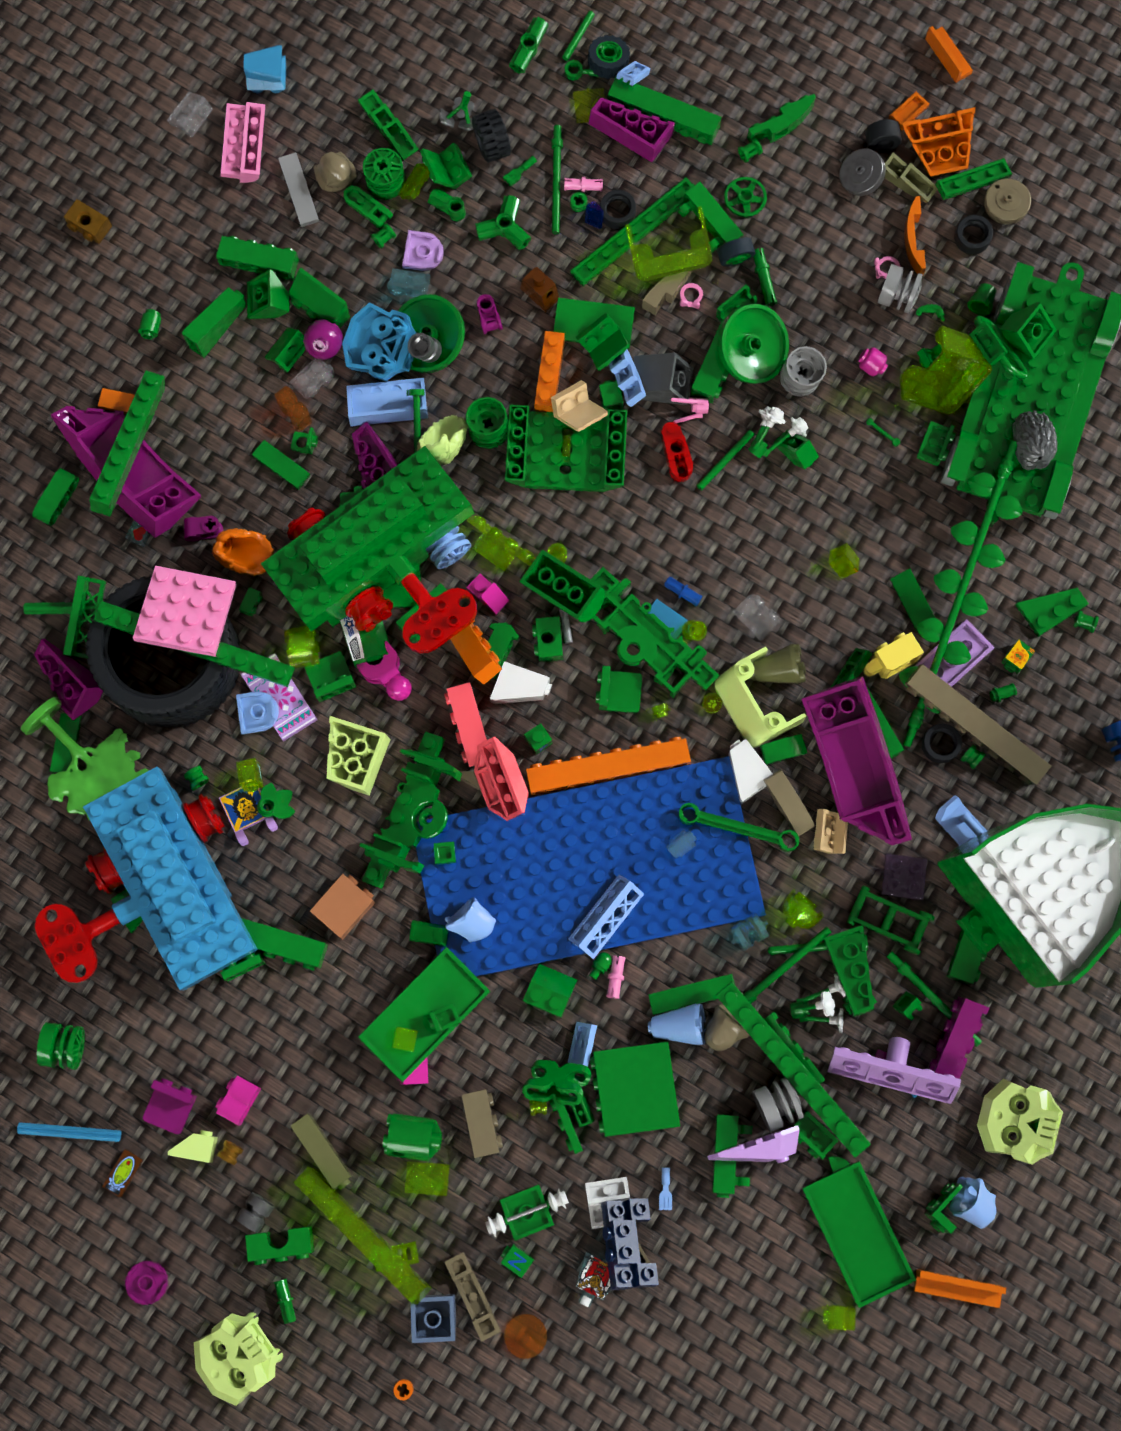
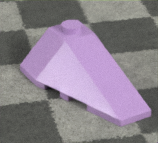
(763, 1149)

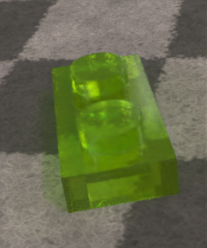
(414, 182)

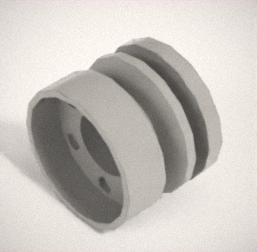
(900, 288)
(803, 361)
(778, 1104)

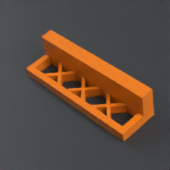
(958, 1288)

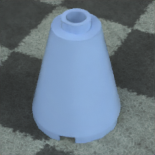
(680, 1025)

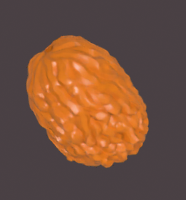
(242, 550)

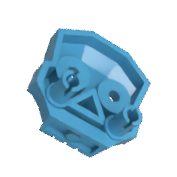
(366, 338)

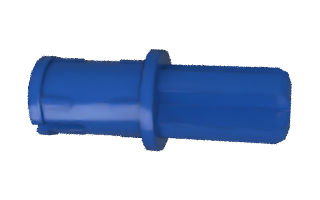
(683, 591)

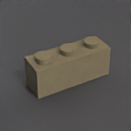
(482, 1123)

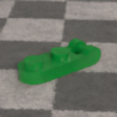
(367, 206)

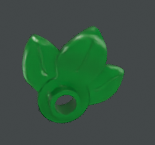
(277, 801)

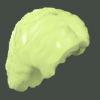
(444, 438)

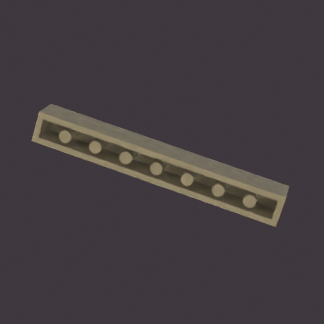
(978, 725)

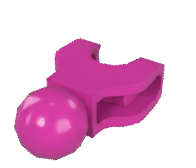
(388, 675)

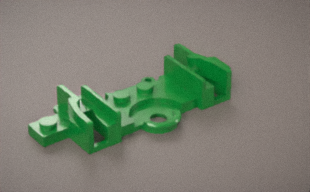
(651, 636)

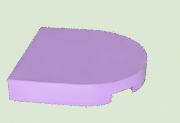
(422, 251)

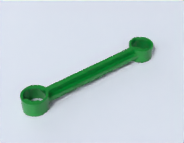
(738, 827)

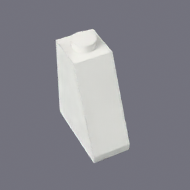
(519, 685)
(747, 769)

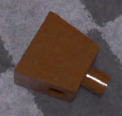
(537, 286)

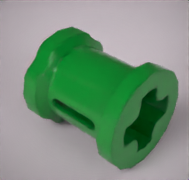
(750, 150)
(383, 235)
(1085, 621)

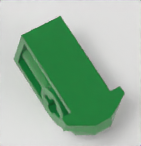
(502, 641)

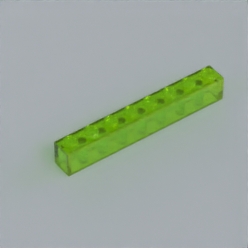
(362, 1235)

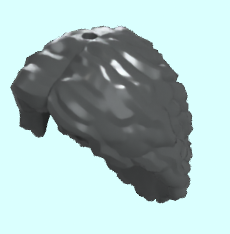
(1034, 439)

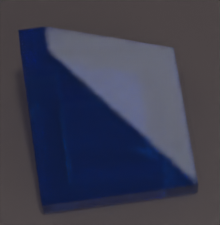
(594, 215)

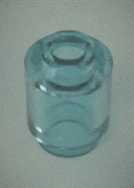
(681, 843)

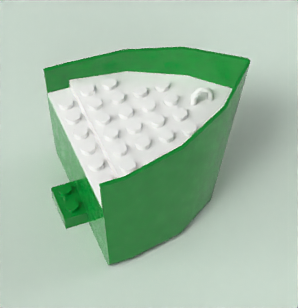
(1043, 890)

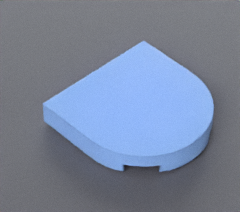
(256, 712)

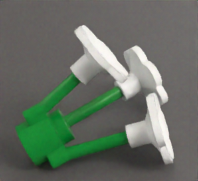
(800, 1009)

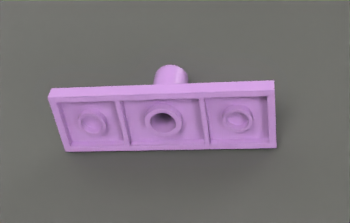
(894, 1072)

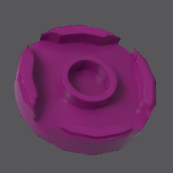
(146, 1282)

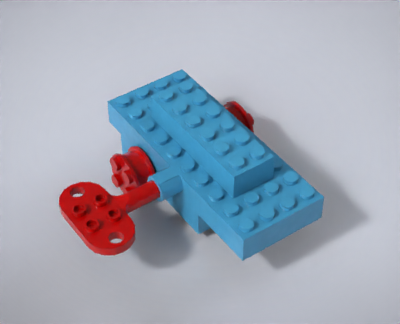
(171, 881)

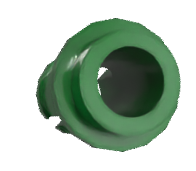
(998, 694)

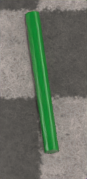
(725, 460)

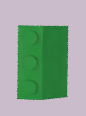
(318, 299)

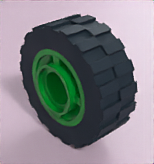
(608, 56)

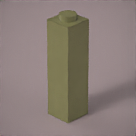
(322, 1152)

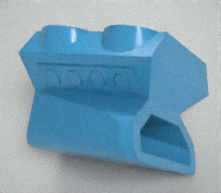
(265, 70)

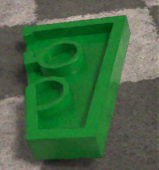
(1050, 610)

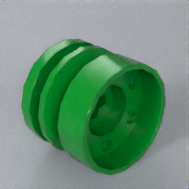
(384, 173)
(487, 413)
(60, 1046)

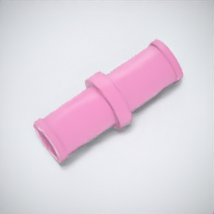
(583, 184)
(615, 977)

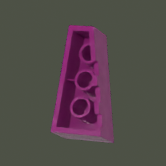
(631, 128)
(958, 1037)

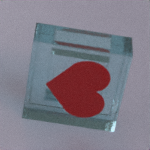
(137, 534)

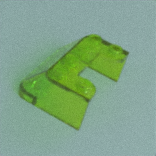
(950, 376)

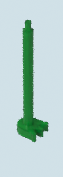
(416, 393)

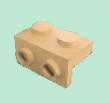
(830, 833)

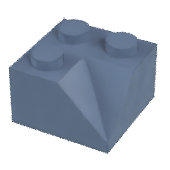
(434, 1319)

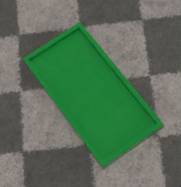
(438, 985)
(858, 1234)

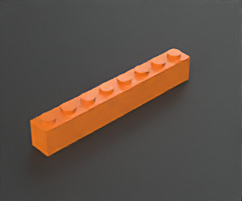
(608, 767)

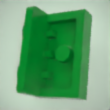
(935, 443)
(815, 1136)

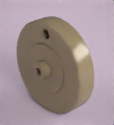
(1007, 201)

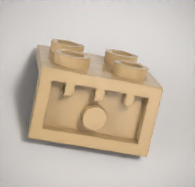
(575, 408)

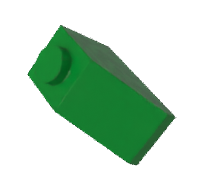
(798, 450)

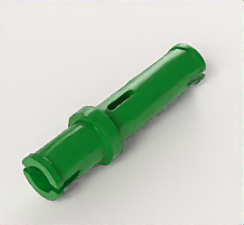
(762, 269)

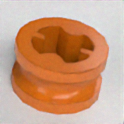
(397, 1391)

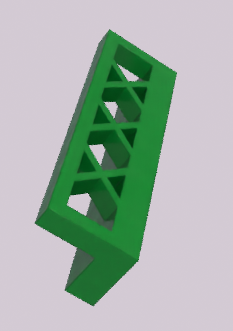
(78, 611)

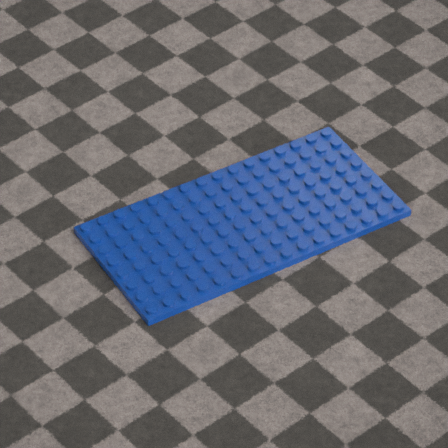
(567, 849)

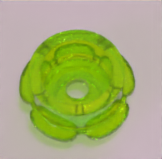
(660, 710)

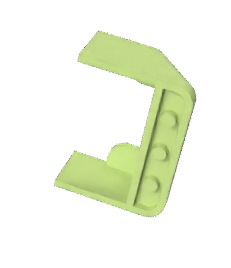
(743, 708)

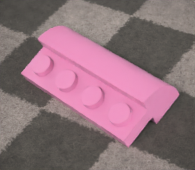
(243, 141)

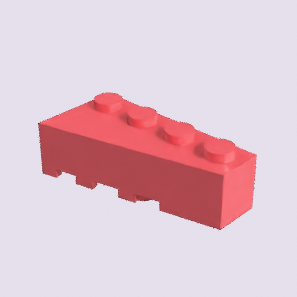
(467, 718)

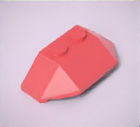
(500, 779)

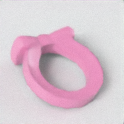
(877, 263)
(696, 304)

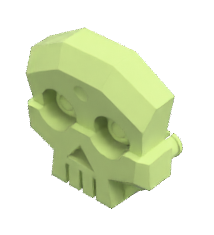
(1001, 1117)
(245, 1351)

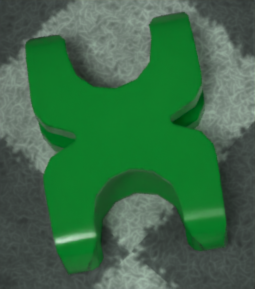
(556, 1082)

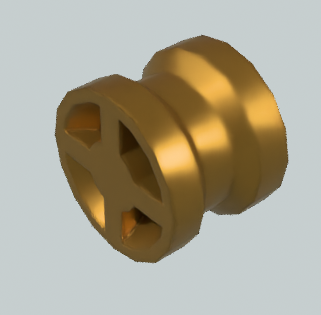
(230, 1152)

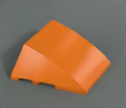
(942, 141)

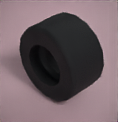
(883, 135)

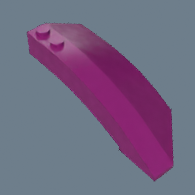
(152, 490)
(858, 760)

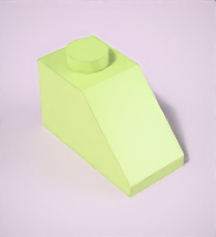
(196, 1147)

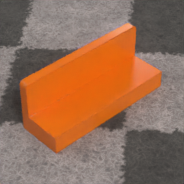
(948, 53)

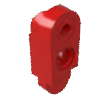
(673, 437)

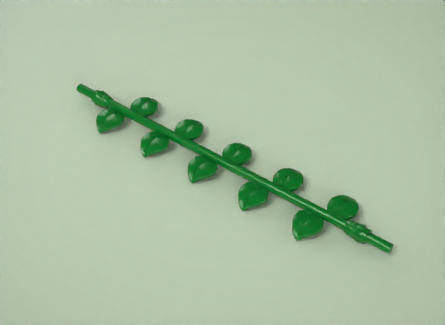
(950, 581)

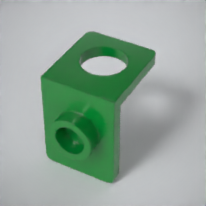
(312, 441)

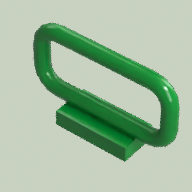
(995, 347)

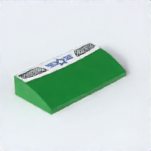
(364, 645)

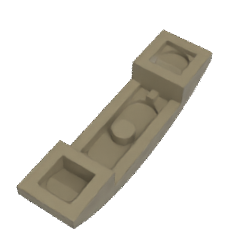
(473, 1296)

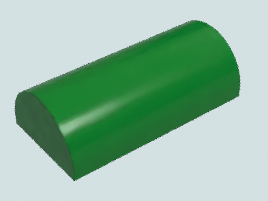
(564, 587)

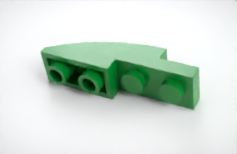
(789, 118)

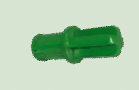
(285, 1301)

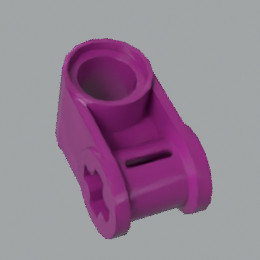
(489, 317)
(199, 528)

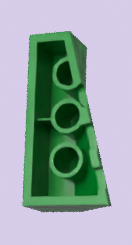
(785, 1035)

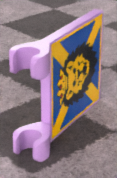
(243, 813)

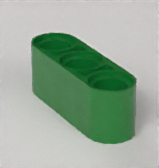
(55, 496)

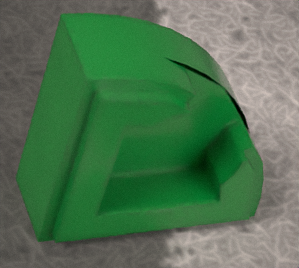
(837, 1163)

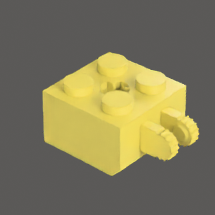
(894, 657)

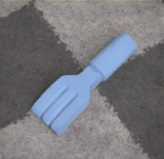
(665, 1196)

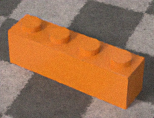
(549, 370)
(476, 653)

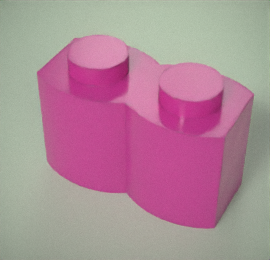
(238, 1100)

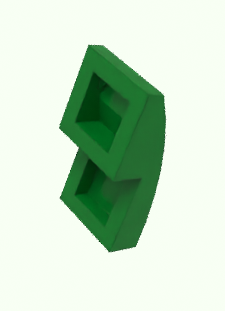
(783, 749)

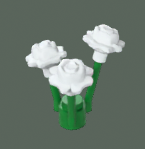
(770, 417)

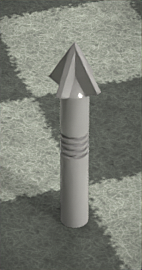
(566, 627)

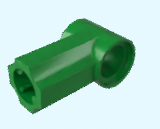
(447, 203)

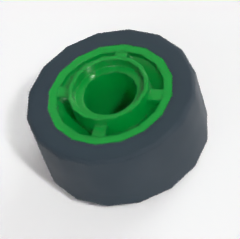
(736, 251)

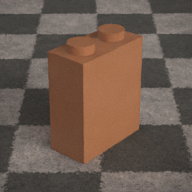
(343, 905)

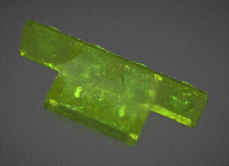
(496, 546)

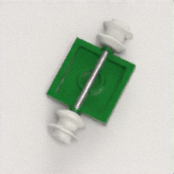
(526, 1212)

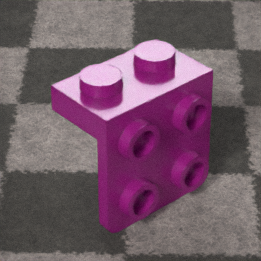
(169, 1106)

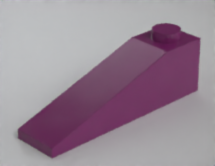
(372, 455)
(69, 679)

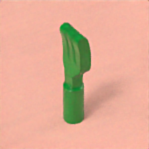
(515, 174)

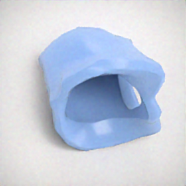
(471, 921)
(974, 1202)

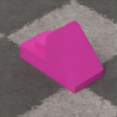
(488, 594)

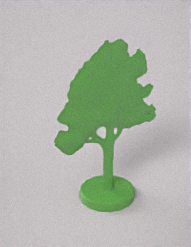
(105, 770)

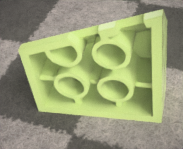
(355, 755)

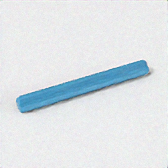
(69, 1132)

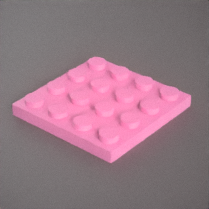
(184, 611)

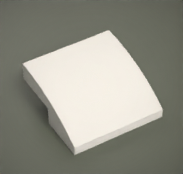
(603, 1191)

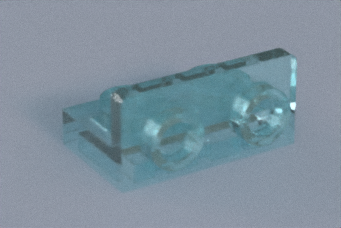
(408, 283)

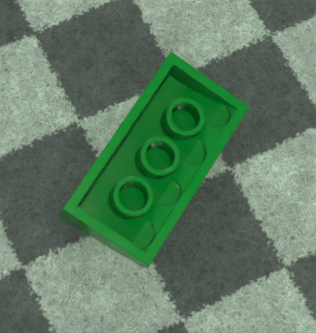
(576, 315)

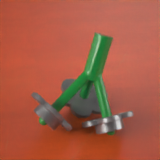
(462, 109)

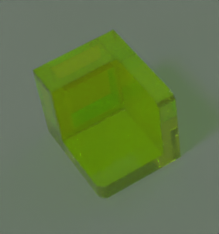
(844, 561)

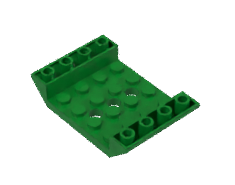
(536, 454)

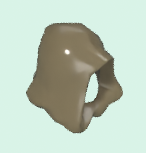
(334, 172)
(723, 1030)

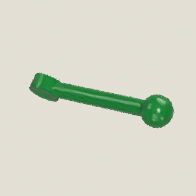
(895, 441)

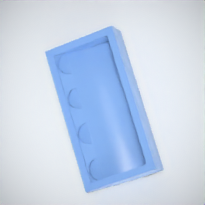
(384, 402)

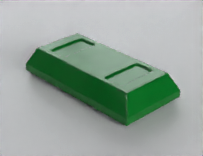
(428, 933)

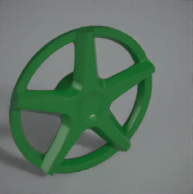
(745, 197)

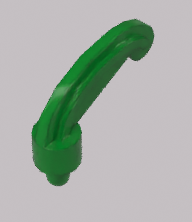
(931, 308)

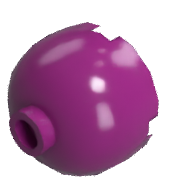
(323, 339)

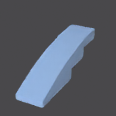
(628, 378)

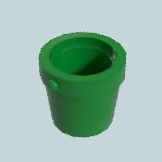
(982, 299)

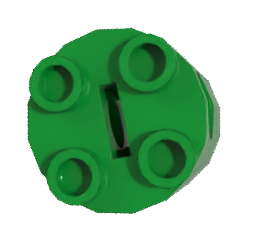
(412, 1137)

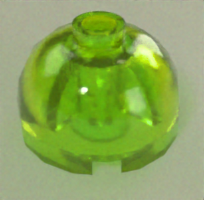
(800, 911)

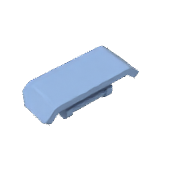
(958, 821)

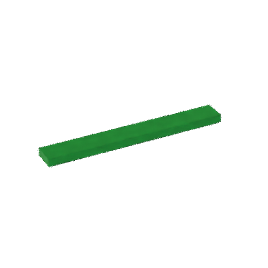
(641, 226)

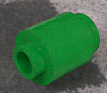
(150, 324)

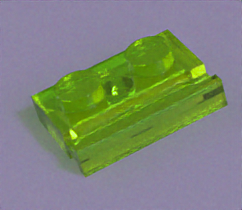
(427, 1178)

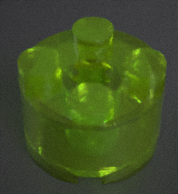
(302, 647)

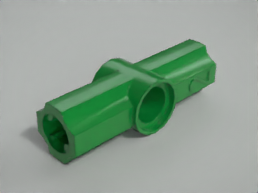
(525, 53)

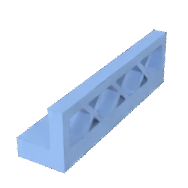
(603, 913)

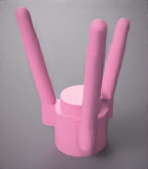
(698, 405)

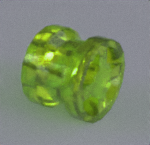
(560, 548)
(698, 633)
(538, 1107)

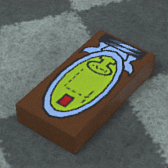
(123, 1173)

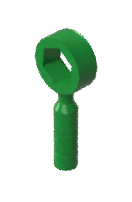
(574, 63)

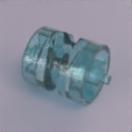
(752, 930)

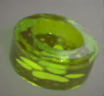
(712, 703)

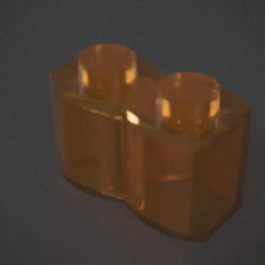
(293, 408)

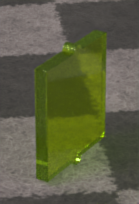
(585, 101)

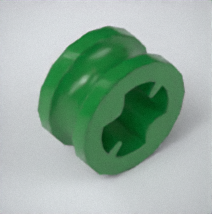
(578, 195)

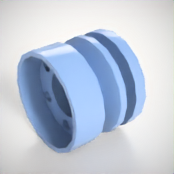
(449, 549)

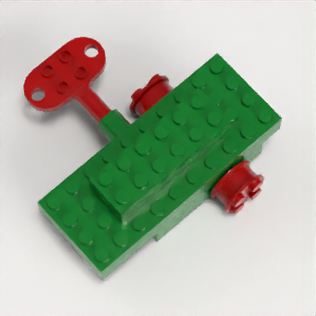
(370, 542)

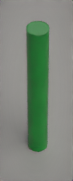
(578, 35)

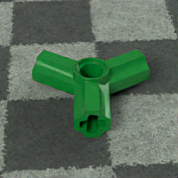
(507, 214)

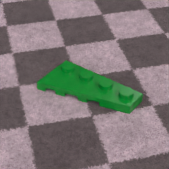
(852, 968)

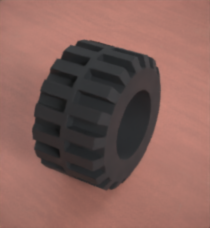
(491, 135)

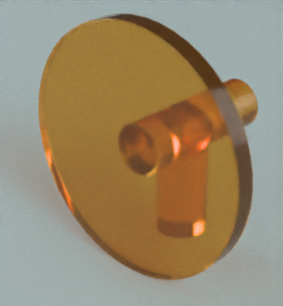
(525, 1336)

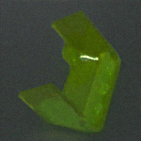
(651, 268)

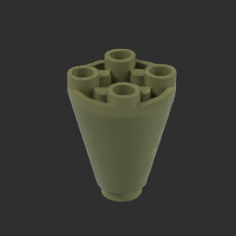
(781, 666)

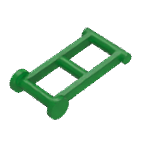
(924, 918)

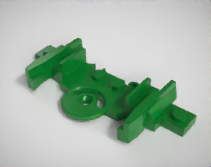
(420, 792)

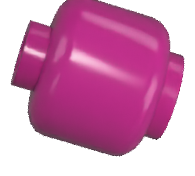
(872, 361)

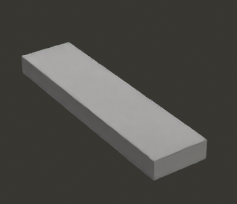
(298, 189)

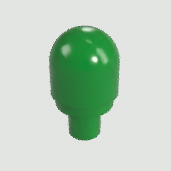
(601, 964)

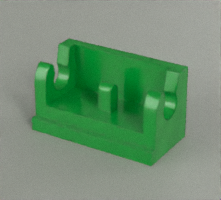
(740, 298)

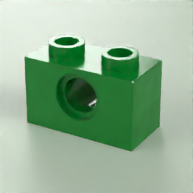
(548, 627)

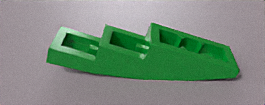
(388, 125)
(688, 994)

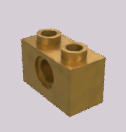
(81, 213)

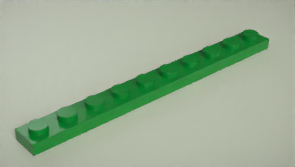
(226, 654)
(793, 1069)

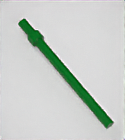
(557, 145)
(905, 969)
(752, 994)

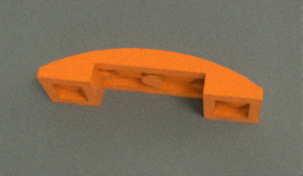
(915, 256)

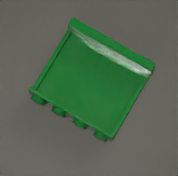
(635, 1089)

